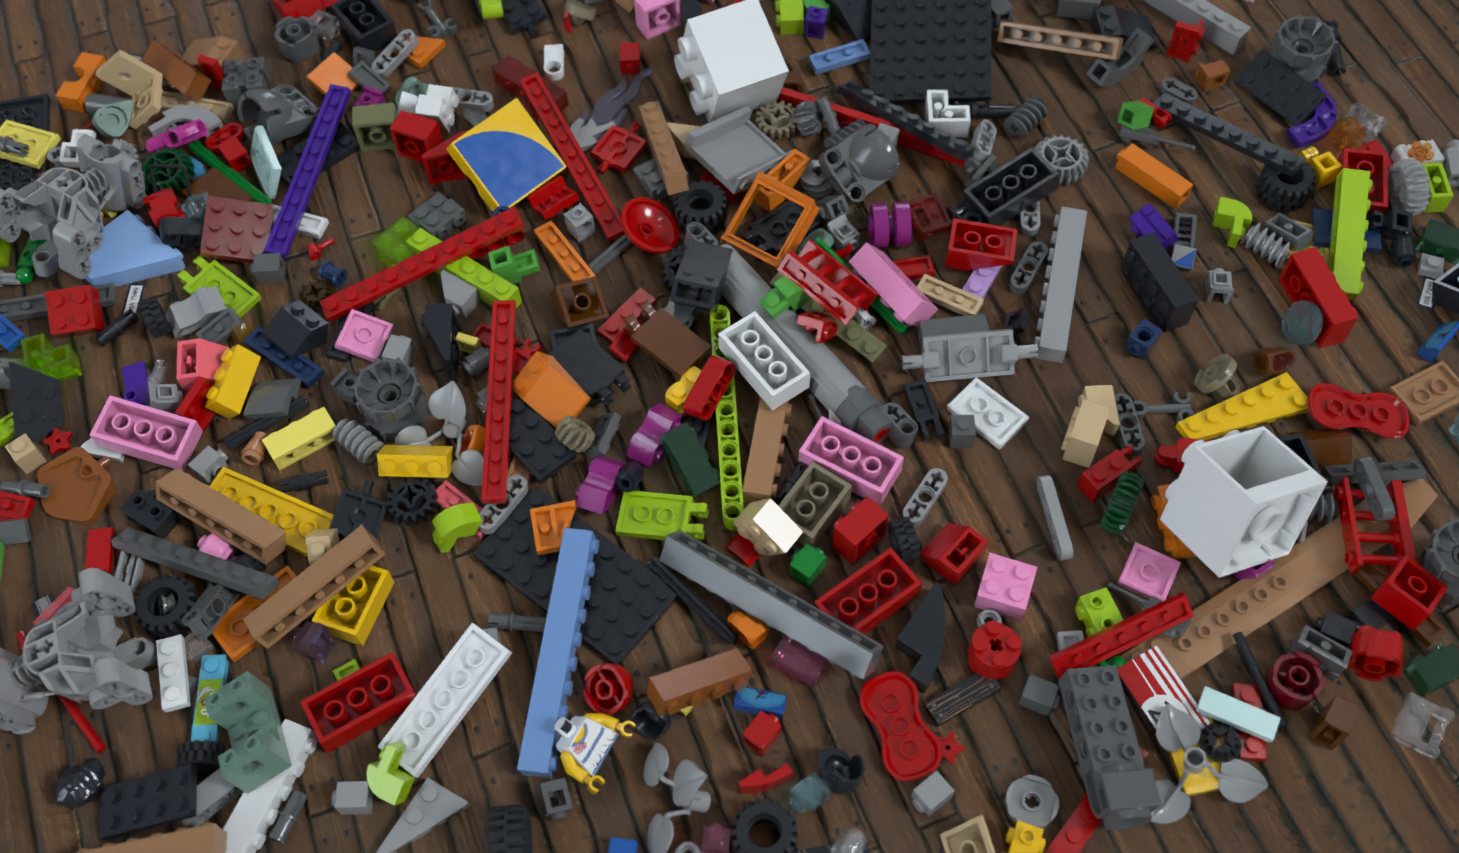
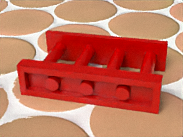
(827, 281)
(1400, 528)

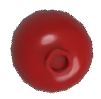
(608, 688)

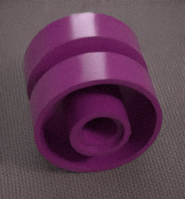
(883, 225)

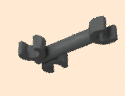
(439, 29)
(1179, 406)

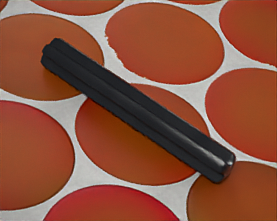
(264, 424)

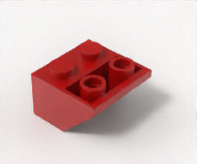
(954, 551)

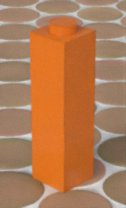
(1153, 175)

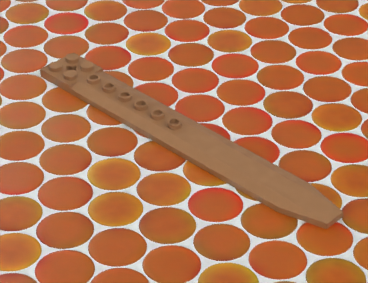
(1258, 601)

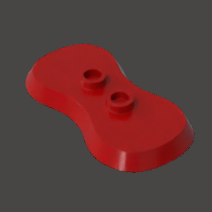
(1374, 412)
(907, 743)

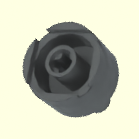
(296, 38)

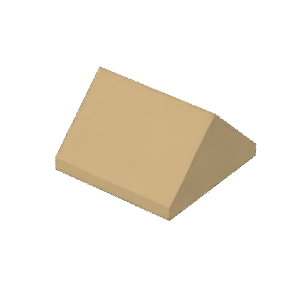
(968, 838)

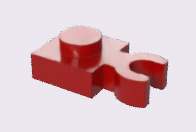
(522, 356)

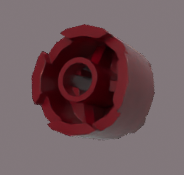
(1295, 680)

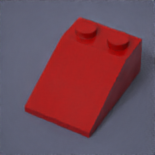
(297, 7)
(440, 165)
(979, 245)

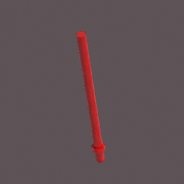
(74, 711)

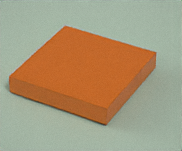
(331, 71)

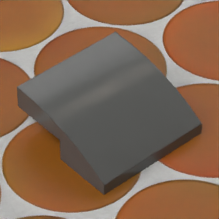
(272, 398)

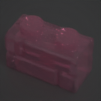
(799, 661)

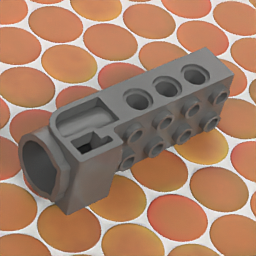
(1108, 748)

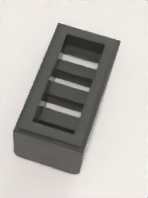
(1188, 219)

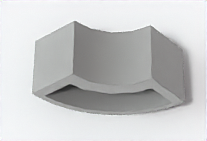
(195, 311)

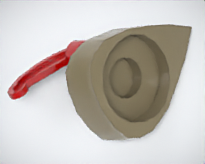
(578, 12)

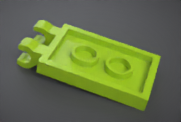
(231, 288)
(659, 515)

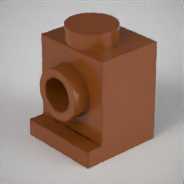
(1212, 75)

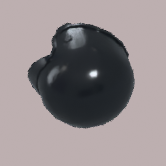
(839, 771)

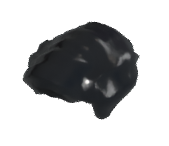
(79, 784)

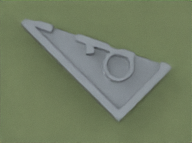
(426, 810)

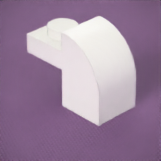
(68, 153)

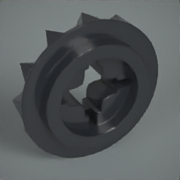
(1223, 753)

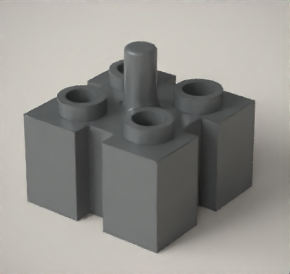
(244, 77)

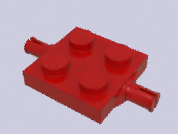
(619, 148)

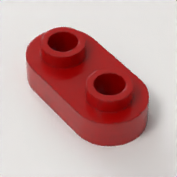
(224, 134)

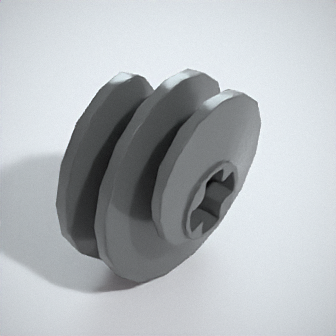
(815, 182)

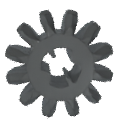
(808, 118)

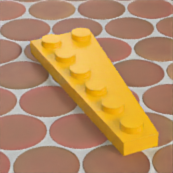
(1257, 405)

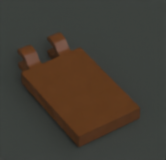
(218, 186)
(667, 339)

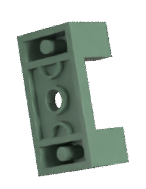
(254, 730)

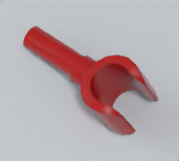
(315, 250)

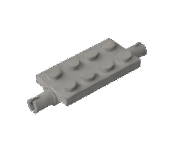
(968, 355)

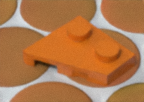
(424, 51)
(549, 525)

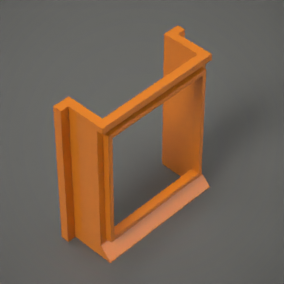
(798, 232)

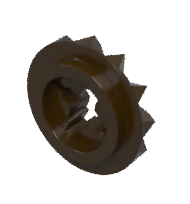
(307, 297)

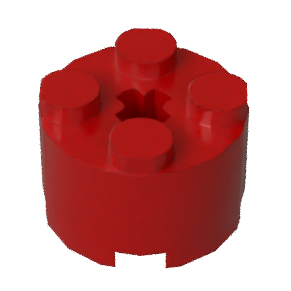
(162, 205)
(994, 650)
(1376, 653)

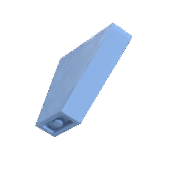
(131, 253)

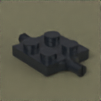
(523, 15)
(358, 509)

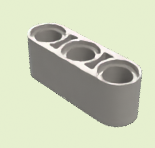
(211, 797)

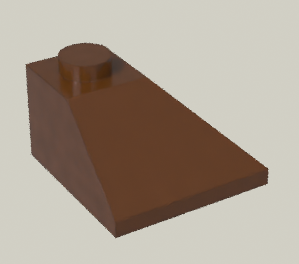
(579, 302)

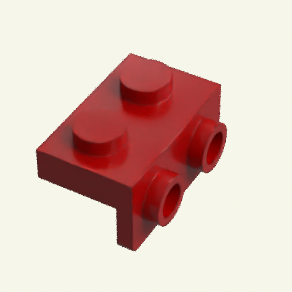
(552, 198)

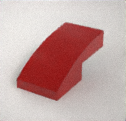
(759, 783)

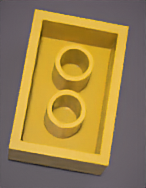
(356, 607)

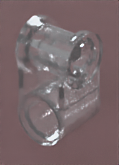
(1367, 120)

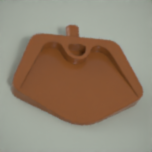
(77, 486)

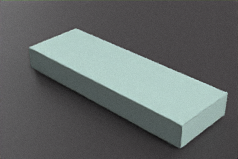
(1238, 714)

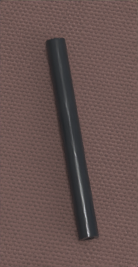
(1259, 678)

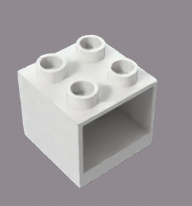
(731, 60)
(1241, 500)

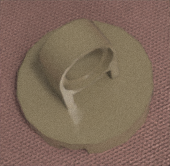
(1218, 376)

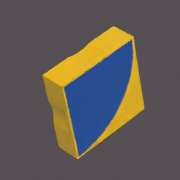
(506, 156)

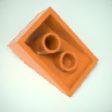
(549, 389)

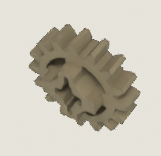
(776, 120)

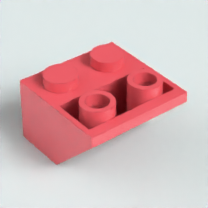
(197, 359)

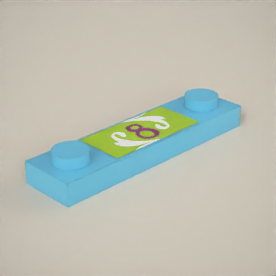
(211, 678)

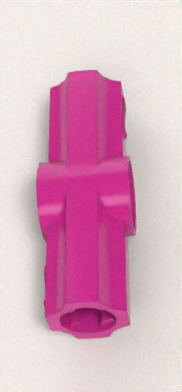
(185, 134)

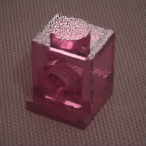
(716, 839)

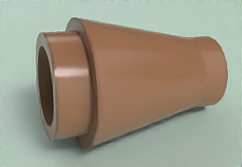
(255, 450)

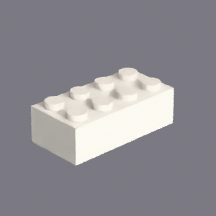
(764, 360)

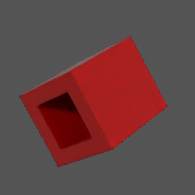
(630, 58)
(235, 155)
(762, 732)

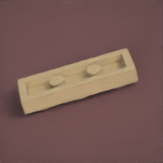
(950, 296)

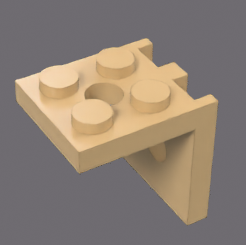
(142, 84)

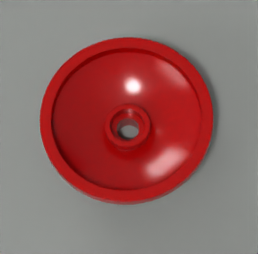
(649, 225)

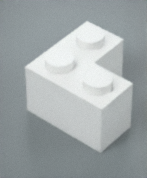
(438, 105)
(947, 117)

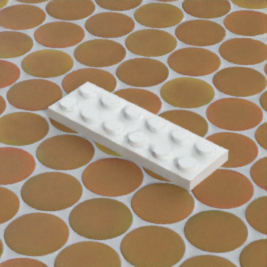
(446, 698)

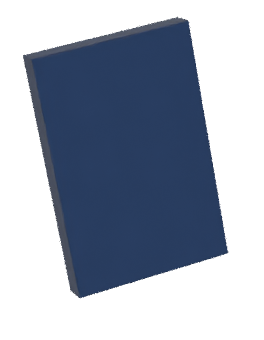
(1322, 226)

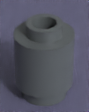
(476, 361)

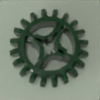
(175, 176)
(1122, 503)

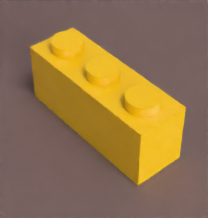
(232, 381)
(415, 461)

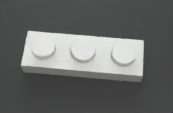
(173, 673)

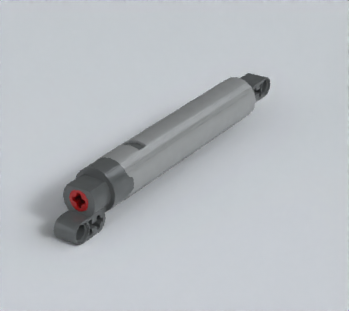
(829, 377)

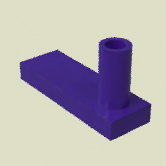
(136, 383)

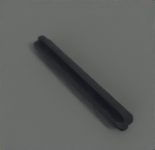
(692, 600)

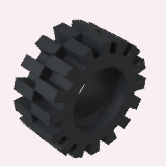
(154, 316)
(904, 539)
(200, 753)

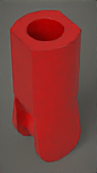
(1159, 116)

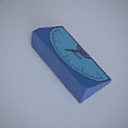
(1438, 340)
(756, 700)

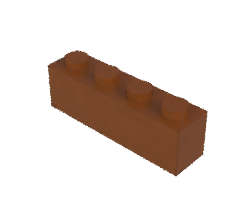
(176, 70)
(698, 682)

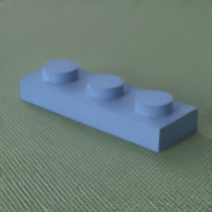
(839, 56)

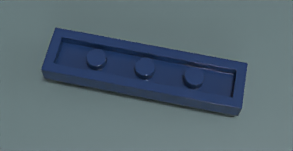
(298, 367)

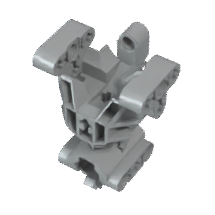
(68, 205)
(77, 656)

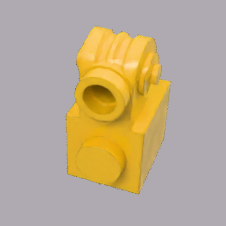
(1324, 165)

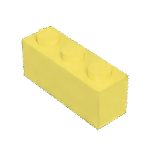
(300, 438)

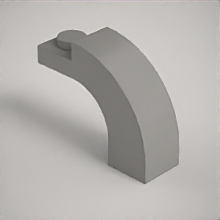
(184, 114)

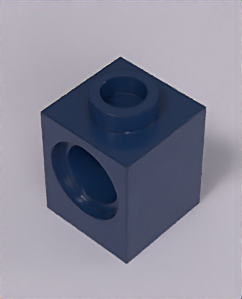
(1148, 333)

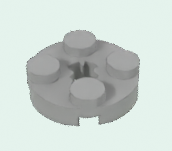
(1040, 789)

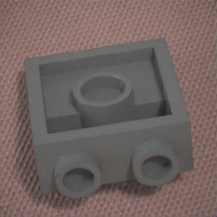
(651, 179)
(438, 216)

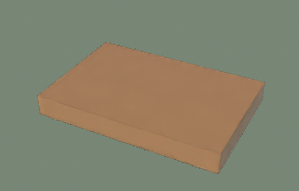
(1428, 392)

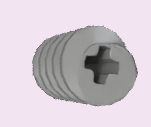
(1266, 244)
(357, 440)

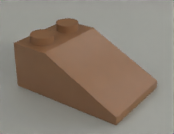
(214, 47)

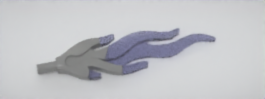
(604, 113)

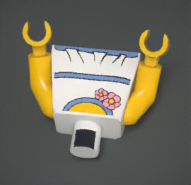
(586, 744)

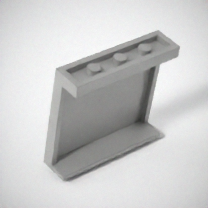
(734, 149)

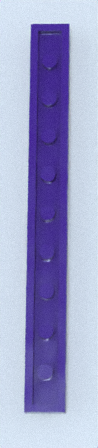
(308, 171)

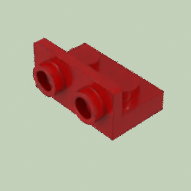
(1184, 40)
(823, 322)
(194, 404)

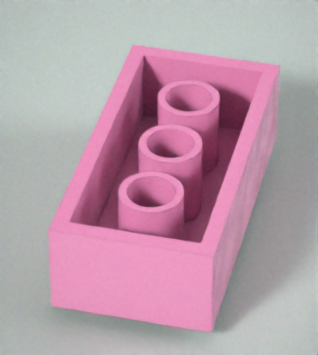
(892, 285)
(146, 433)
(853, 458)

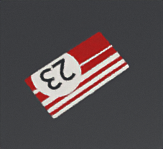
(1156, 685)

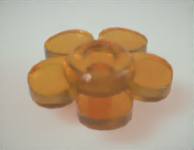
(1420, 151)

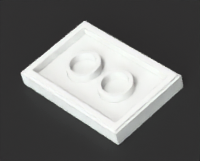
(993, 415)

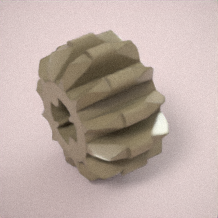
(574, 434)

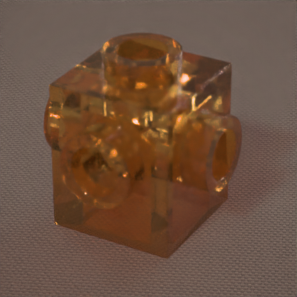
(1347, 133)

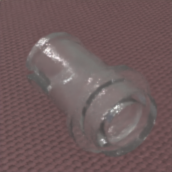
(158, 372)

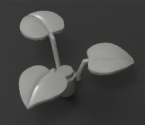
(449, 405)
(1179, 730)
(686, 794)

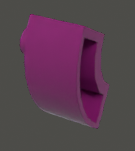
(645, 442)
(599, 487)

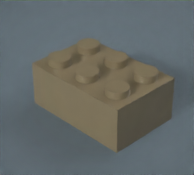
(815, 502)

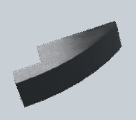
(925, 637)

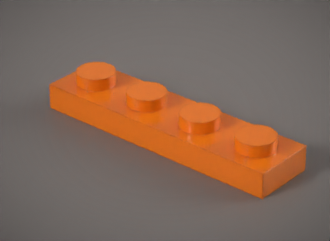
(562, 252)

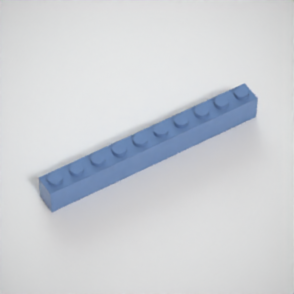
(558, 653)

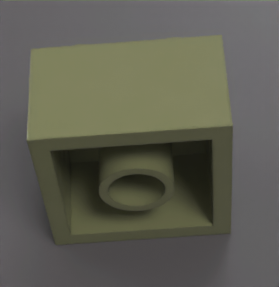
(373, 126)

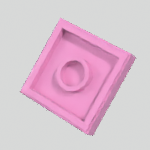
(364, 336)
(1148, 573)

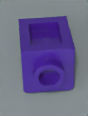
(815, 22)

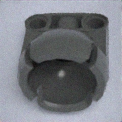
(279, 110)
(860, 162)

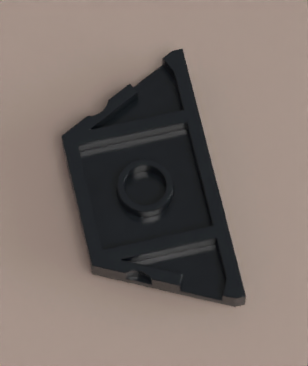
(35, 402)

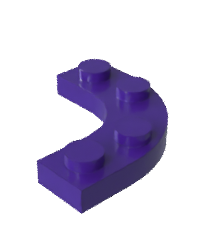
(1318, 126)

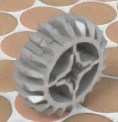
(1065, 157)
(1408, 186)

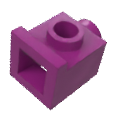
(370, 97)

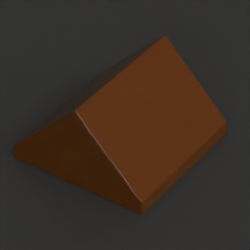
(1329, 446)

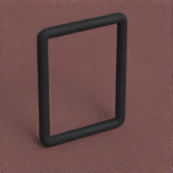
(185, 171)

